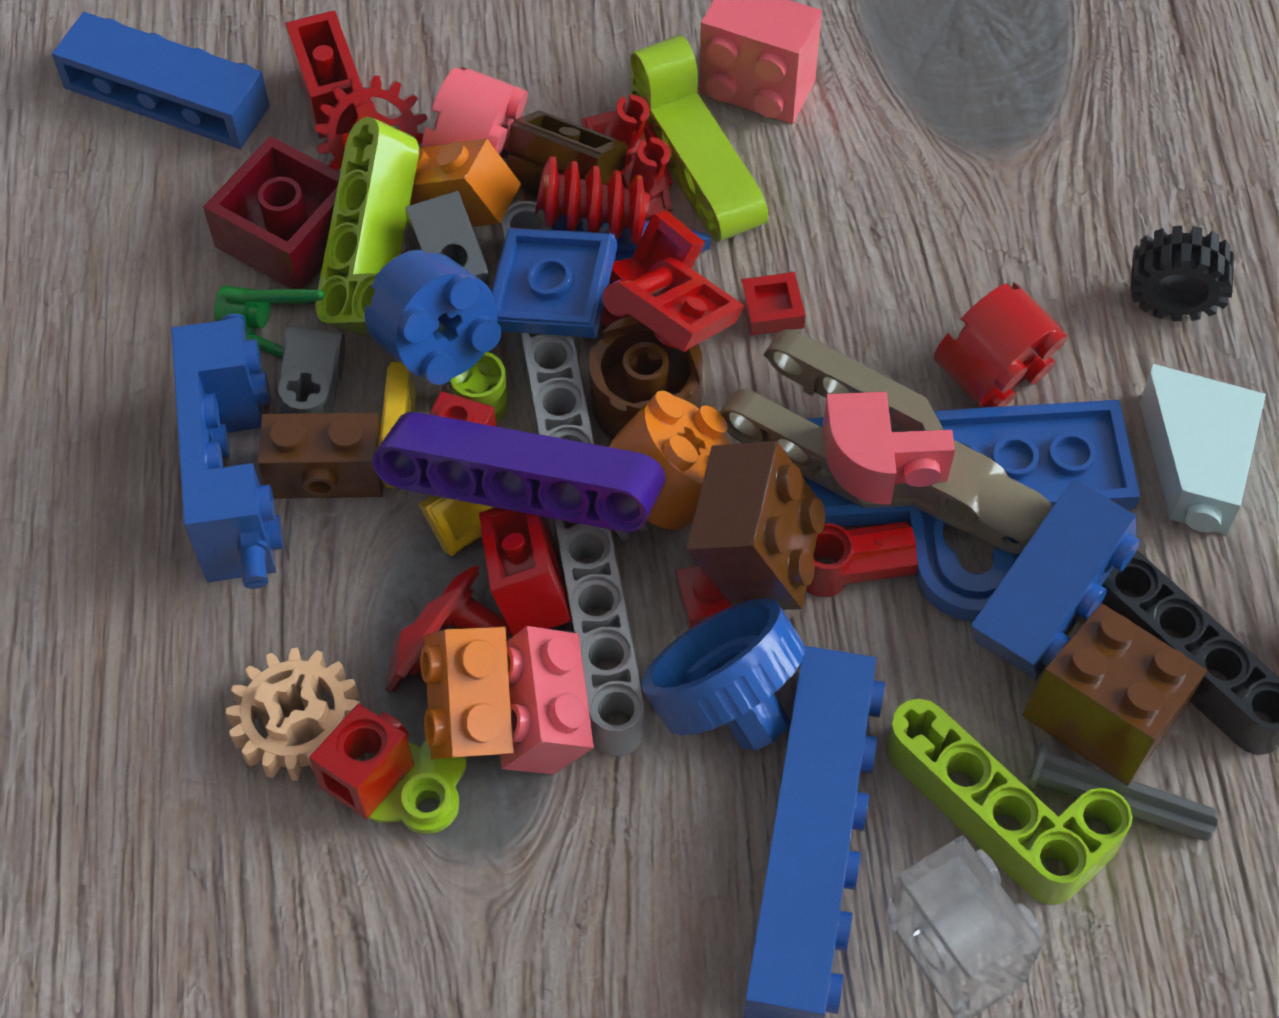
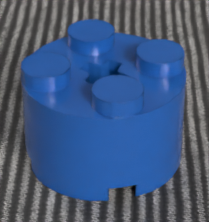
(432, 315)

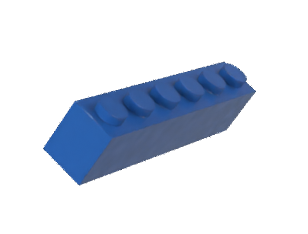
(812, 836)

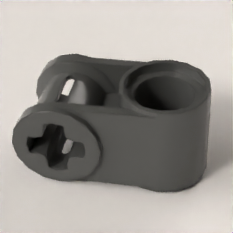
(310, 369)

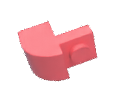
(870, 457)

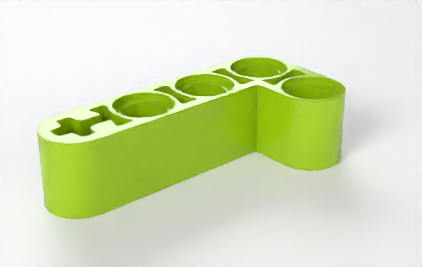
(701, 154)
(366, 220)
(927, 732)

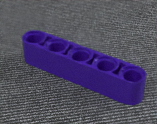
(520, 471)

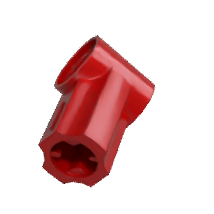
(862, 556)

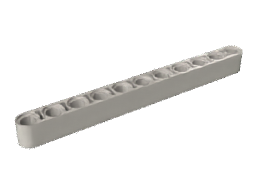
(593, 583)

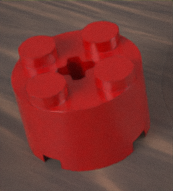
(1001, 346)

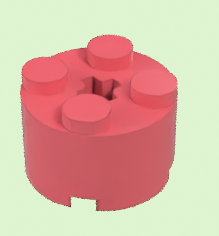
(474, 109)

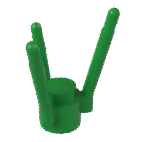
(255, 308)

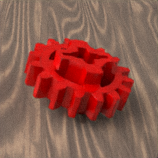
(364, 107)

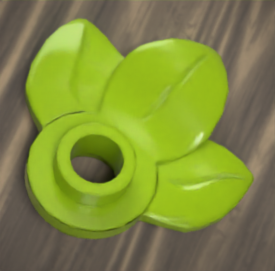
(425, 780)

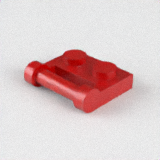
(684, 313)

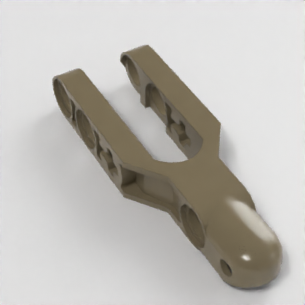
(978, 490)

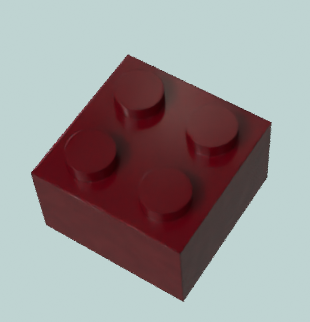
(276, 213)

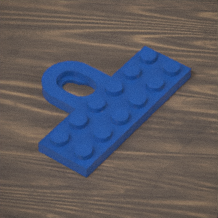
(1035, 446)

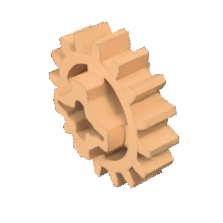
(284, 692)

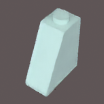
(1200, 444)

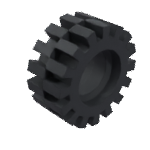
(1182, 273)

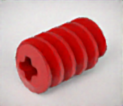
(592, 200)

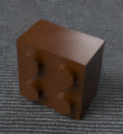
(756, 524)
(1114, 693)

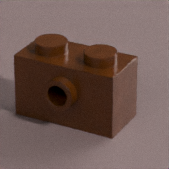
(320, 455)

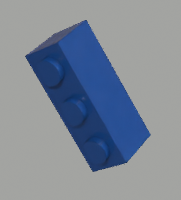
(1057, 579)

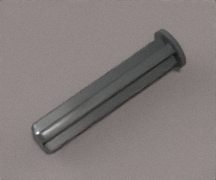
(1145, 801)

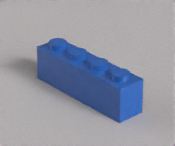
(162, 79)

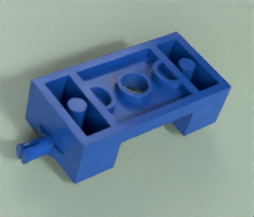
(223, 507)

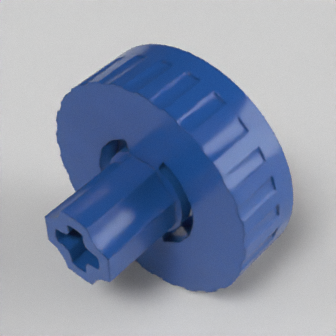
(728, 674)

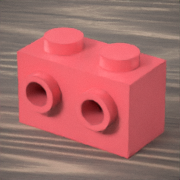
(546, 701)

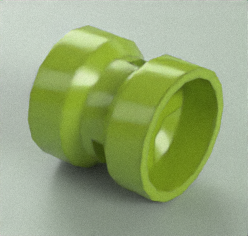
(484, 384)

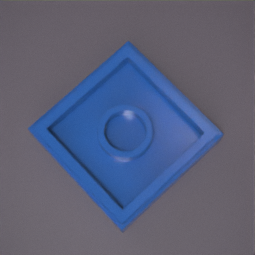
(553, 281)

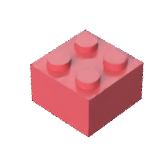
(760, 55)

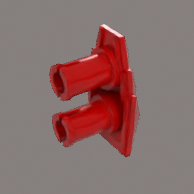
(645, 151)
(453, 608)

